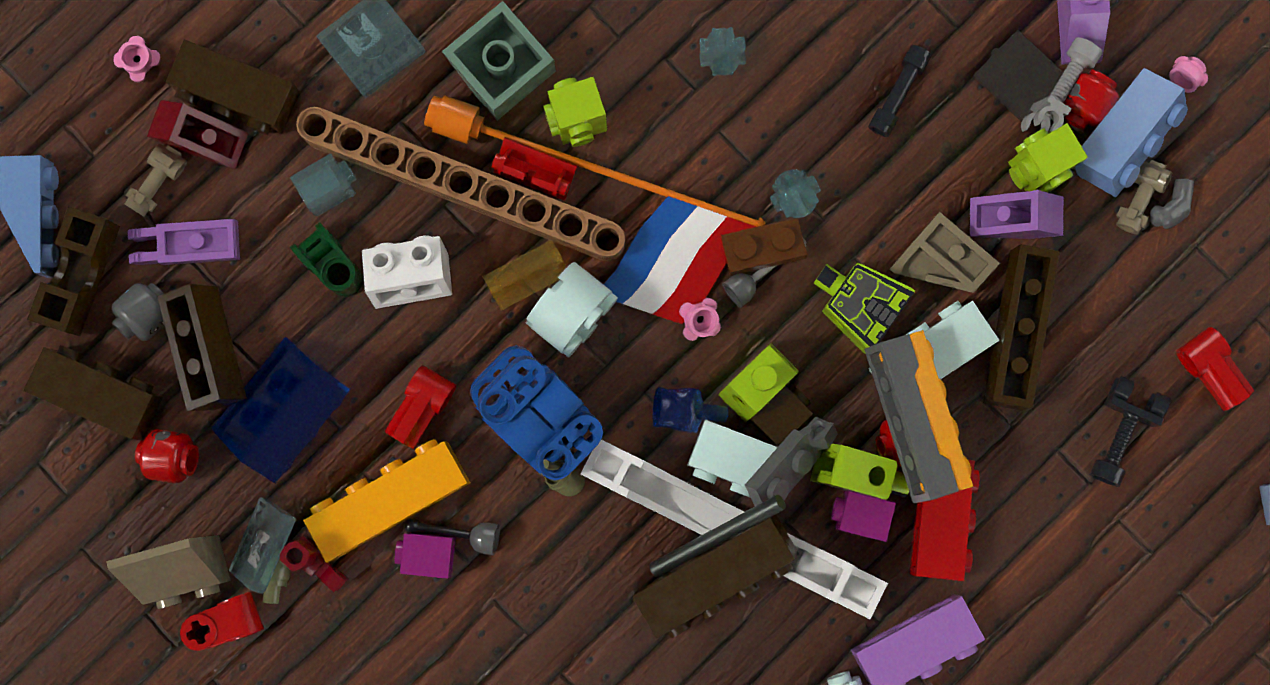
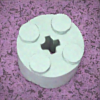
(570, 309)

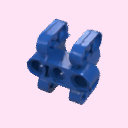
(535, 412)

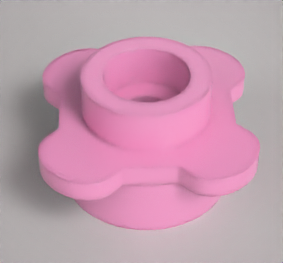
(131, 49)
(708, 327)

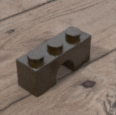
(85, 250)

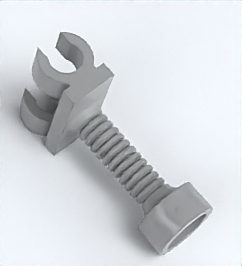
(1082, 54)

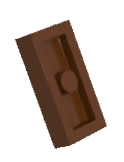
(764, 246)

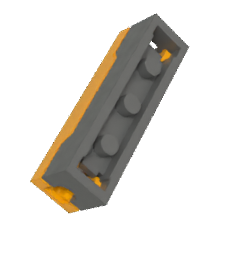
(919, 417)

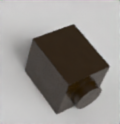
(782, 415)

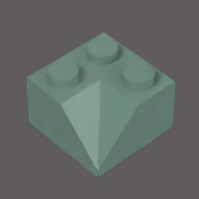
(500, 60)

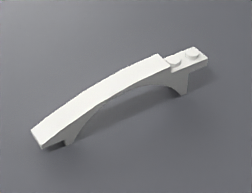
(704, 512)

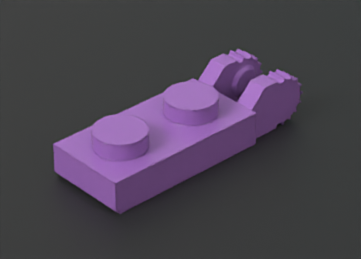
(188, 242)

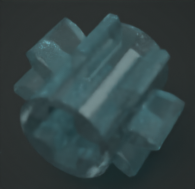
(722, 51)
(795, 193)

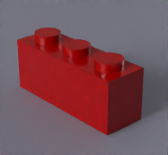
(942, 534)

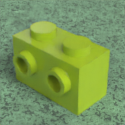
(575, 111)
(1046, 159)

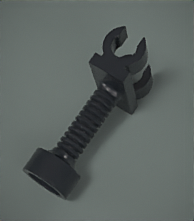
(1109, 469)

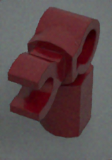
(306, 556)

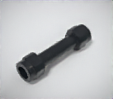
(885, 117)

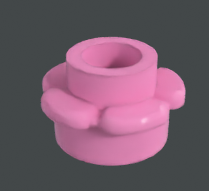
(1188, 73)

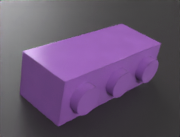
(920, 644)

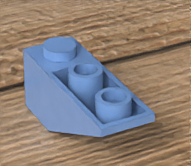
(29, 208)

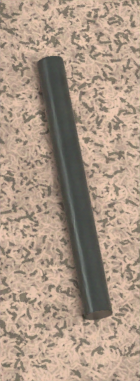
(717, 535)

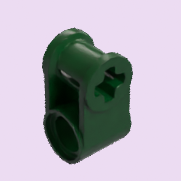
(325, 256)

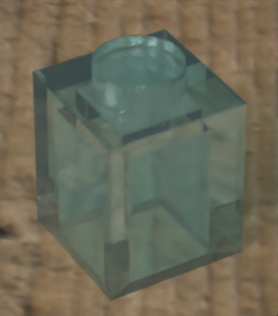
(324, 184)

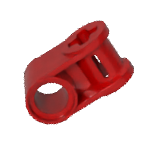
(227, 622)

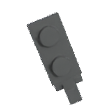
(791, 461)

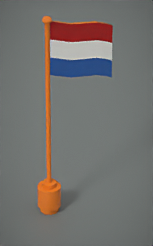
(674, 251)

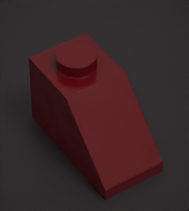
(197, 133)

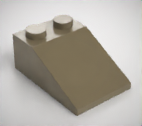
(173, 570)

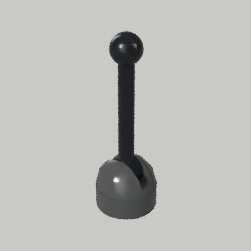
(482, 538)

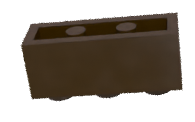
(232, 88)
(202, 347)
(94, 392)

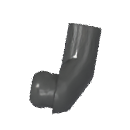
(1177, 209)

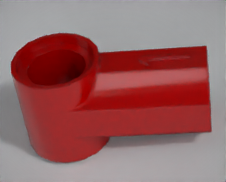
(1210, 360)
(425, 397)

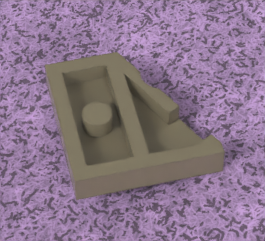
(946, 257)

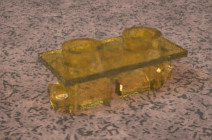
(525, 275)

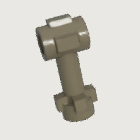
(166, 163)
(1151, 178)

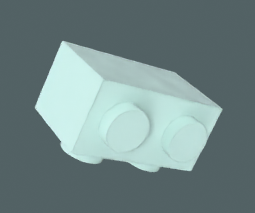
(727, 456)

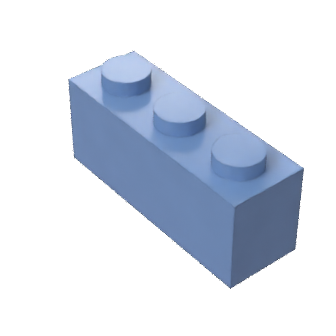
(1132, 132)

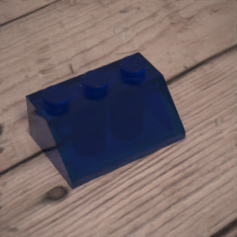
(282, 410)

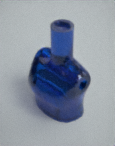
(684, 409)

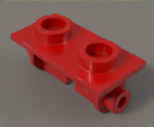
(534, 168)

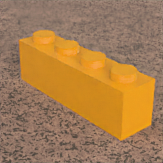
(386, 501)

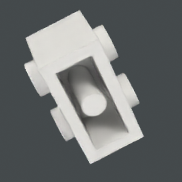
(406, 271)

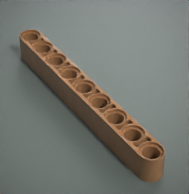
(447, 171)

